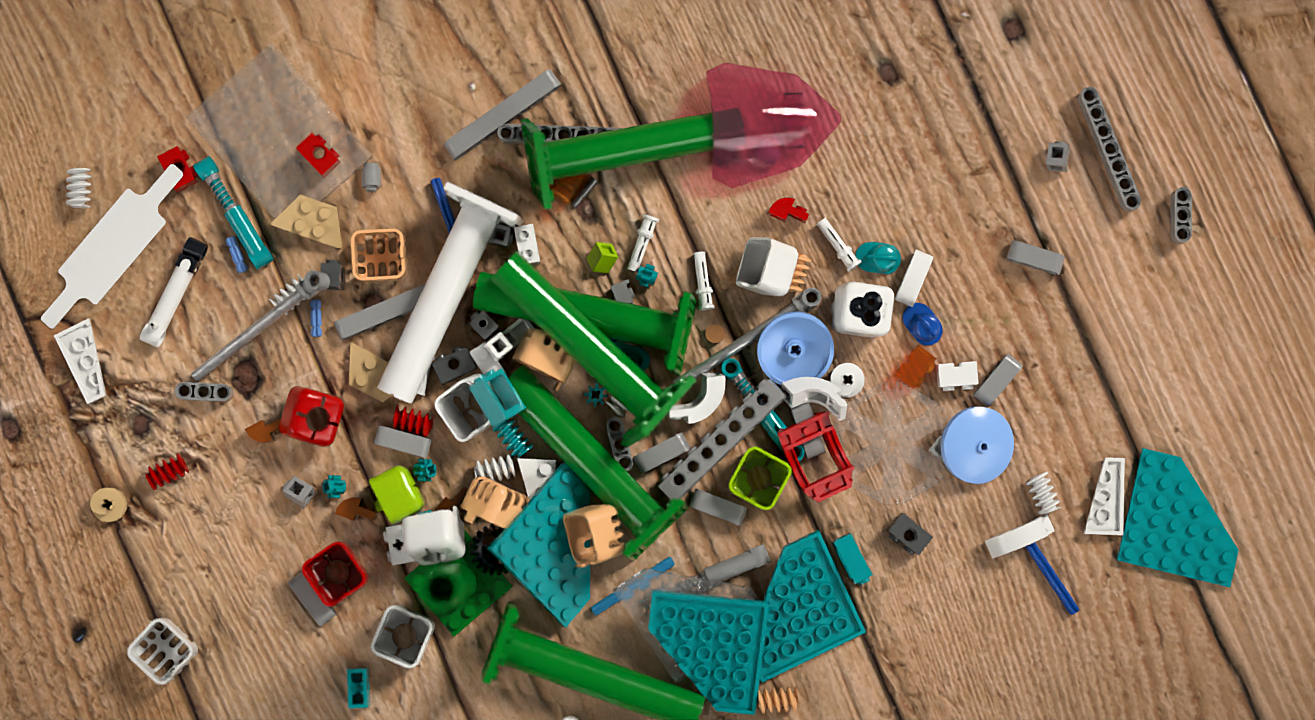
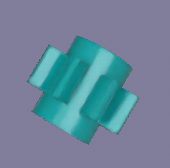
(646, 275)
(596, 389)
(424, 470)
(334, 486)

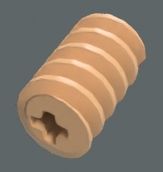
(798, 273)
(778, 699)

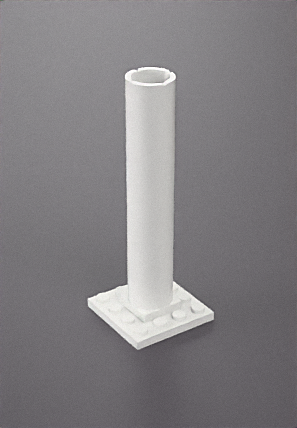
(443, 291)

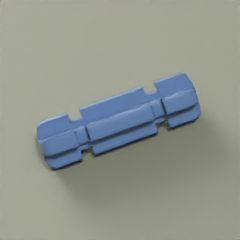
(236, 254)
(315, 316)

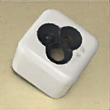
(851, 305)

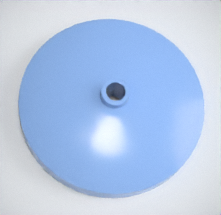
(810, 357)
(977, 445)

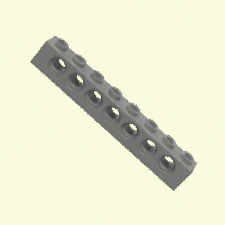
(775, 397)

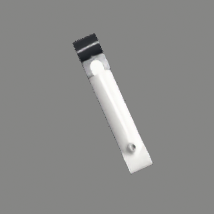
(186, 267)

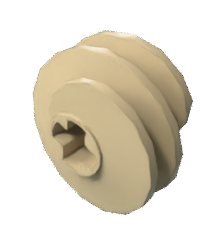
(102, 498)

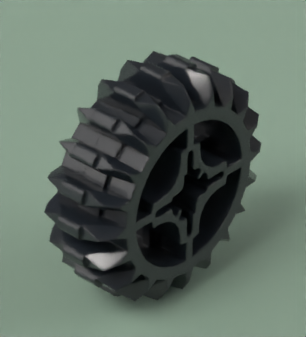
(479, 548)

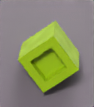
(602, 257)

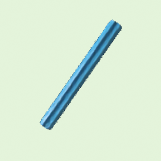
(612, 598)

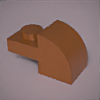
(262, 432)
(352, 506)

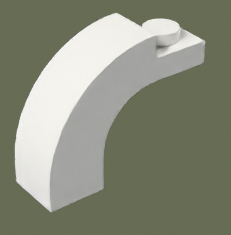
(508, 339)
(815, 390)
(706, 402)
(1019, 536)

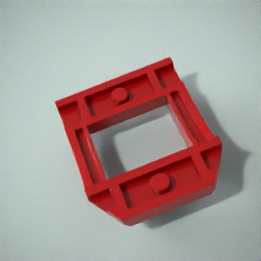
(805, 431)

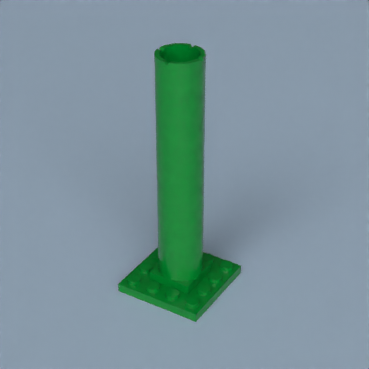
(610, 149)
(613, 318)
(589, 347)
(594, 464)
(457, 589)
(586, 673)

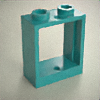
(488, 401)
(852, 559)

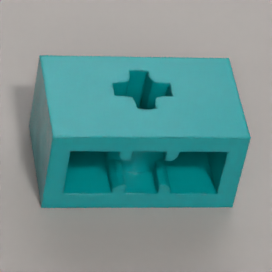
(358, 687)

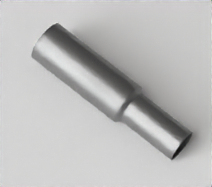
(584, 191)

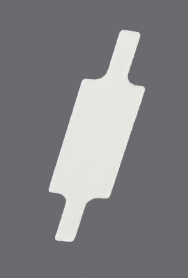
(112, 246)

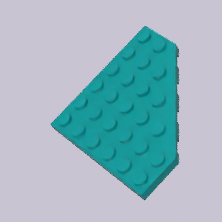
(1174, 524)
(538, 548)
(806, 607)
(714, 644)

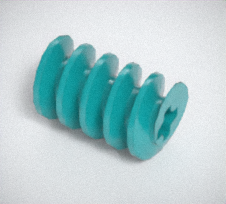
(513, 438)

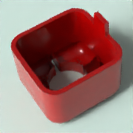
(303, 400)
(315, 572)

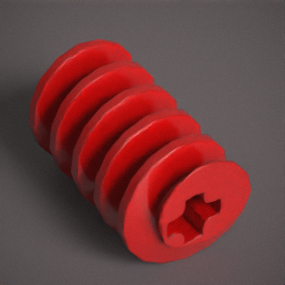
(412, 421)
(166, 472)

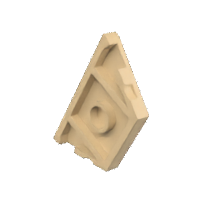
(312, 220)
(366, 372)

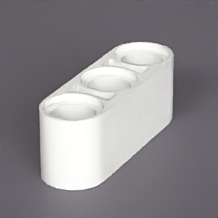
(914, 278)

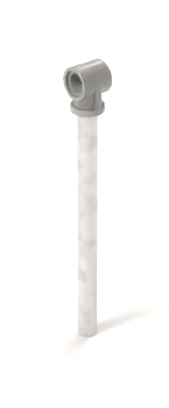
(305, 289)
(798, 304)

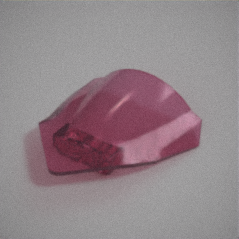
(764, 122)

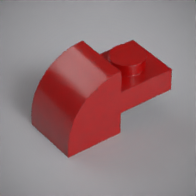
(784, 208)

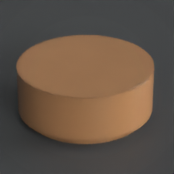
(714, 333)

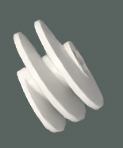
(846, 370)

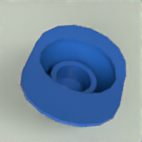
(922, 324)

